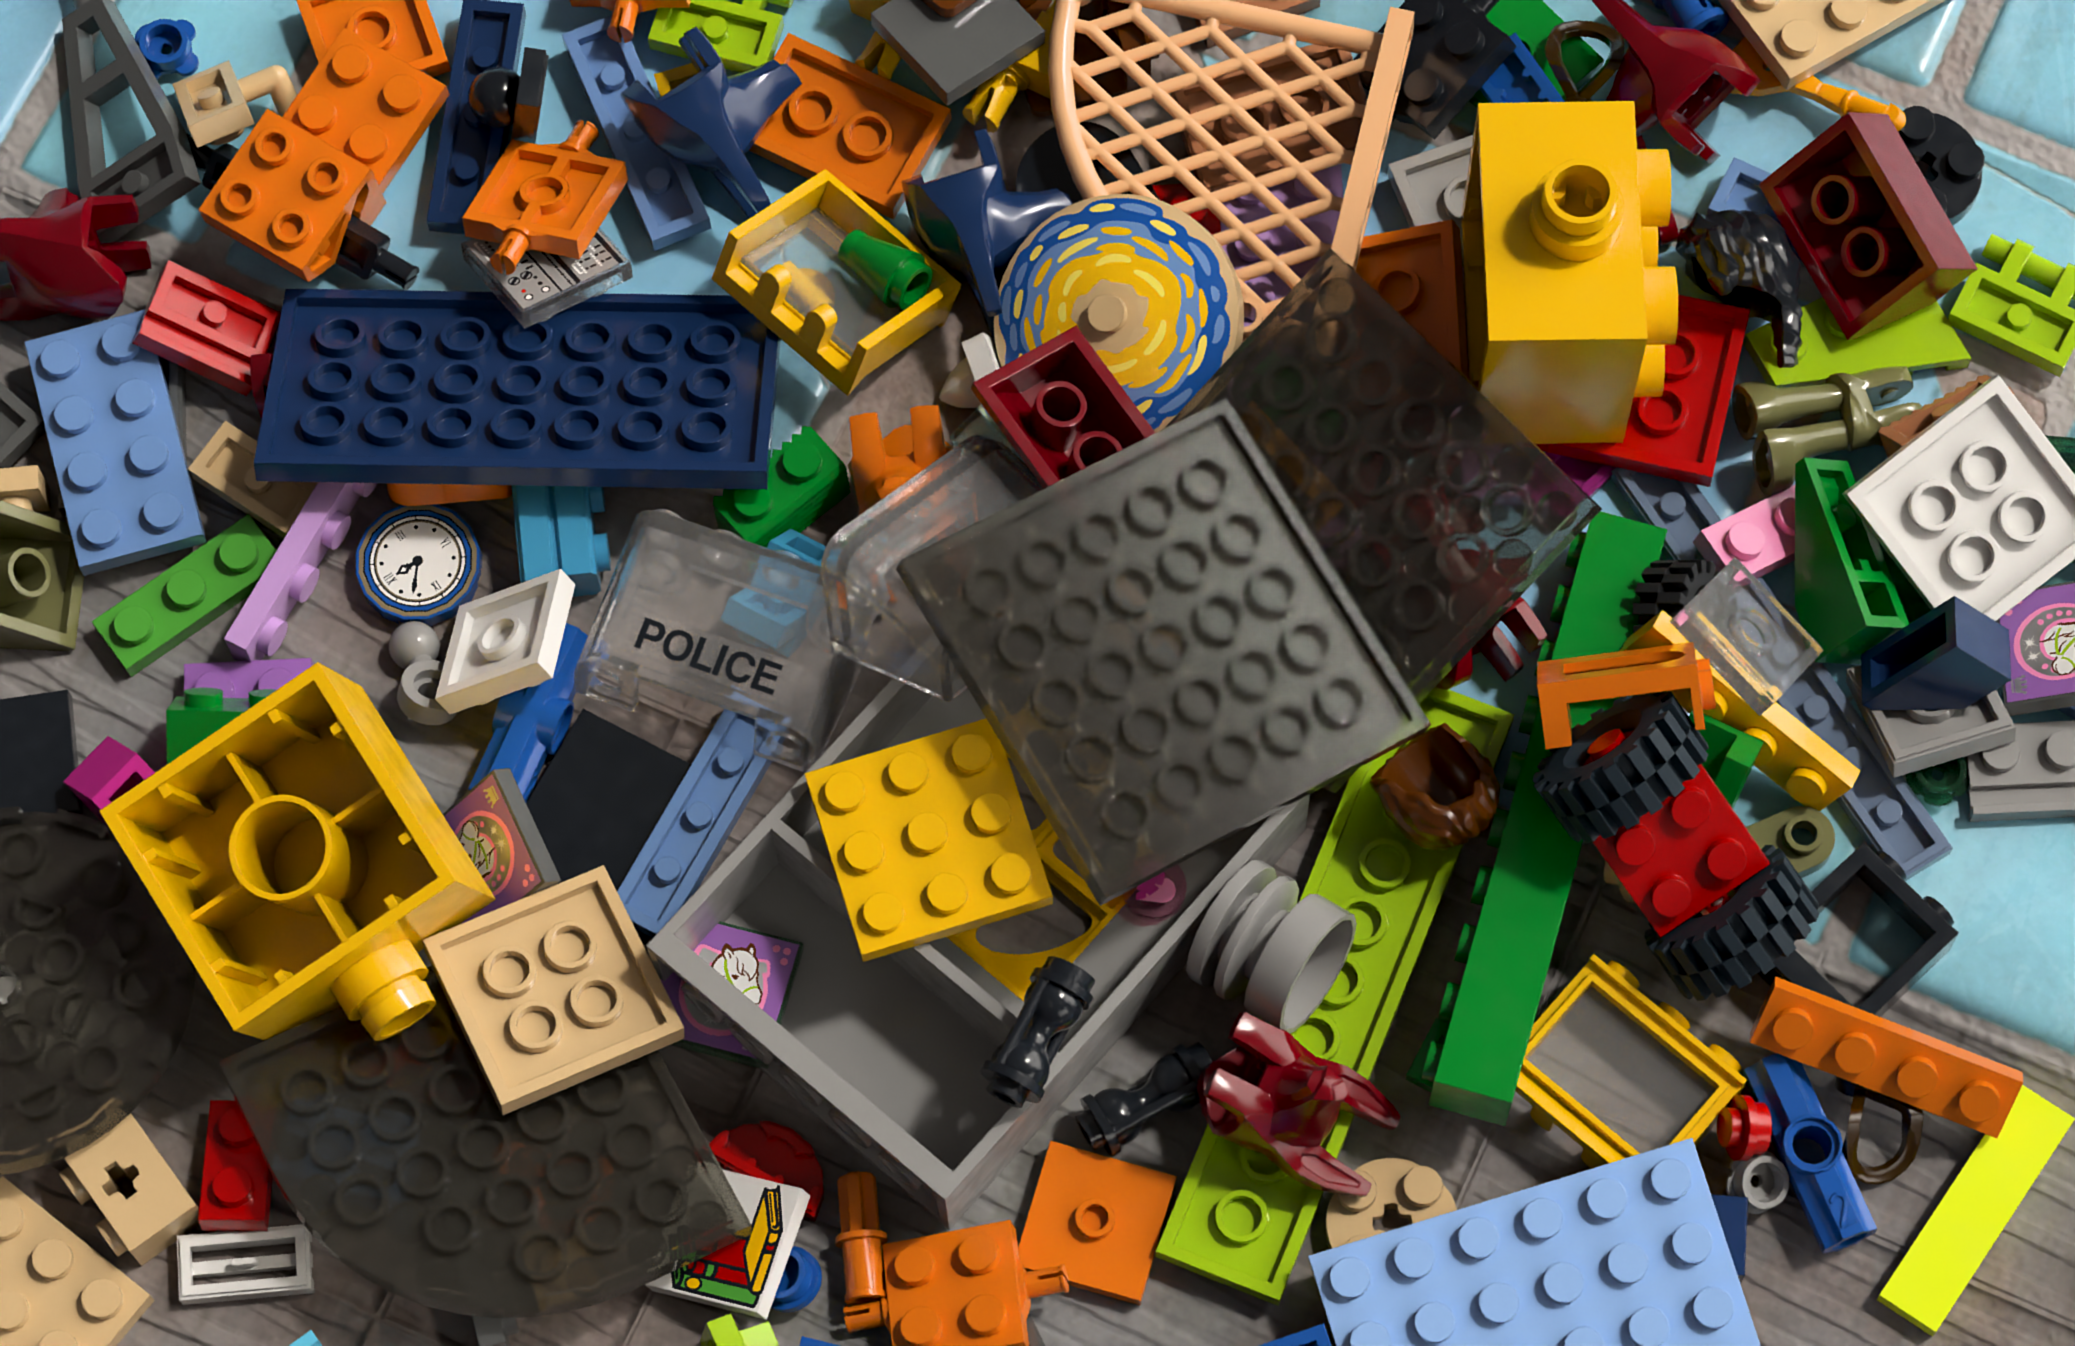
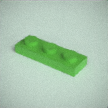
(186, 596)

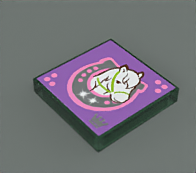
(755, 964)

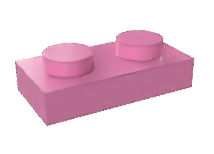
(1757, 536)

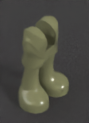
(1763, 408)

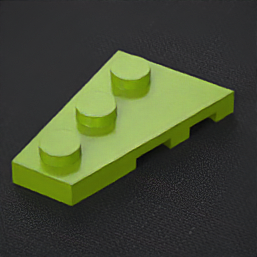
(1914, 341)

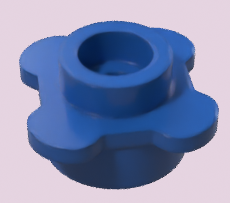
(163, 33)

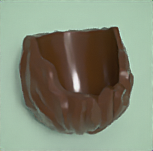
(1438, 789)

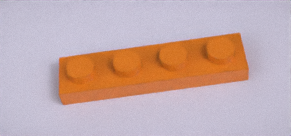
(1886, 1057)

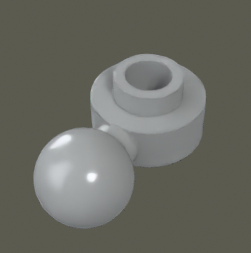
(415, 649)

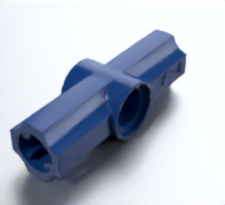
(534, 720)
(1823, 1189)

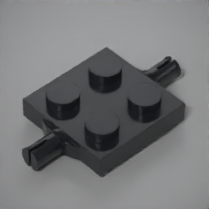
(1447, 61)

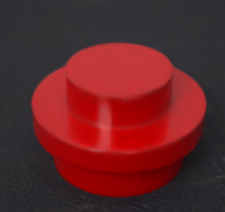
(1744, 1128)

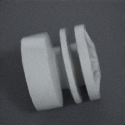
(1271, 946)

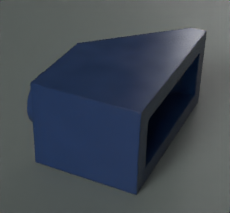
(1937, 661)

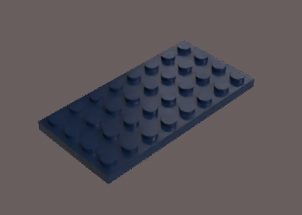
(471, 397)

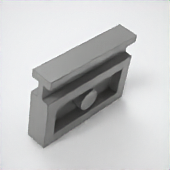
(2025, 776)

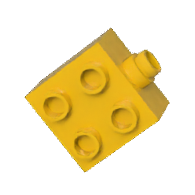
(1565, 267)
(301, 862)

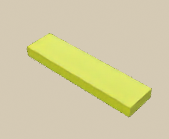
(1974, 1212)

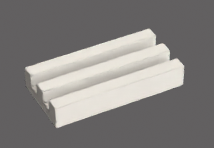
(247, 1289)

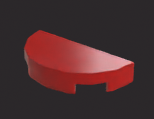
(772, 1154)

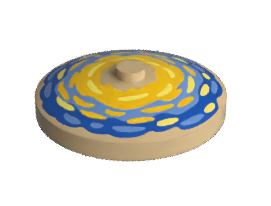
(1139, 287)

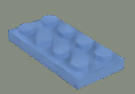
(114, 444)

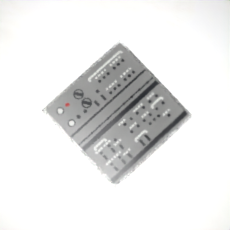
(549, 282)

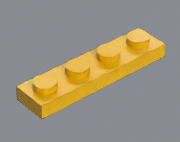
(1790, 751)

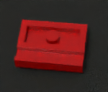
(206, 327)

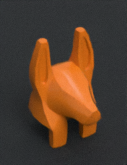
(888, 463)

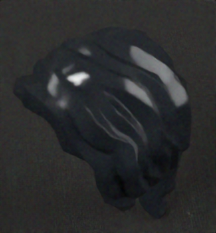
(1747, 265)

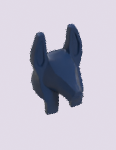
(715, 117)
(976, 223)

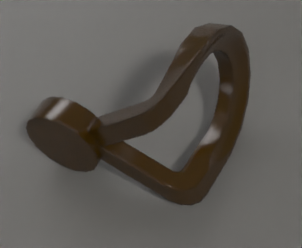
(1583, 29)
(1911, 1134)

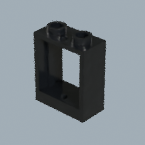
(1924, 915)

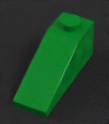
(1840, 571)

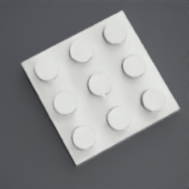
(1974, 504)

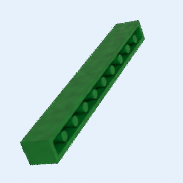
(1536, 857)

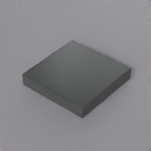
(958, 50)

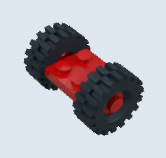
(1677, 845)

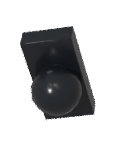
(505, 98)

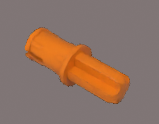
(860, 1238)

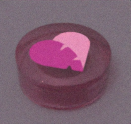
(1159, 896)

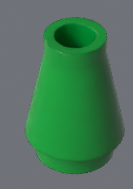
(889, 271)

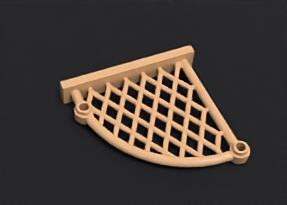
(1379, 52)

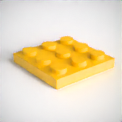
(928, 839)

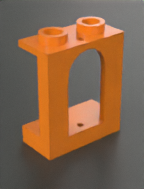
(1619, 676)

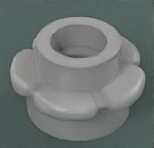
(1772, 1182)

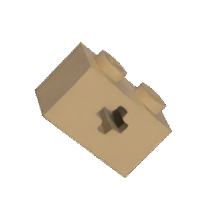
(151, 1216)

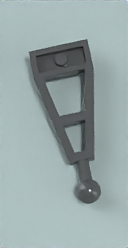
(157, 169)

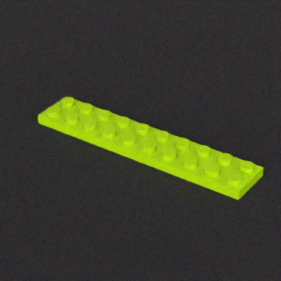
(1237, 1209)

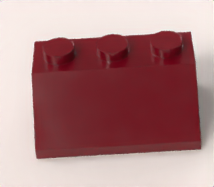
(1867, 224)
(1061, 408)

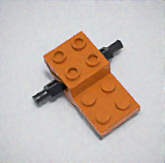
(318, 174)

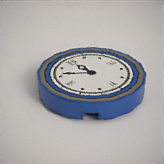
(418, 564)

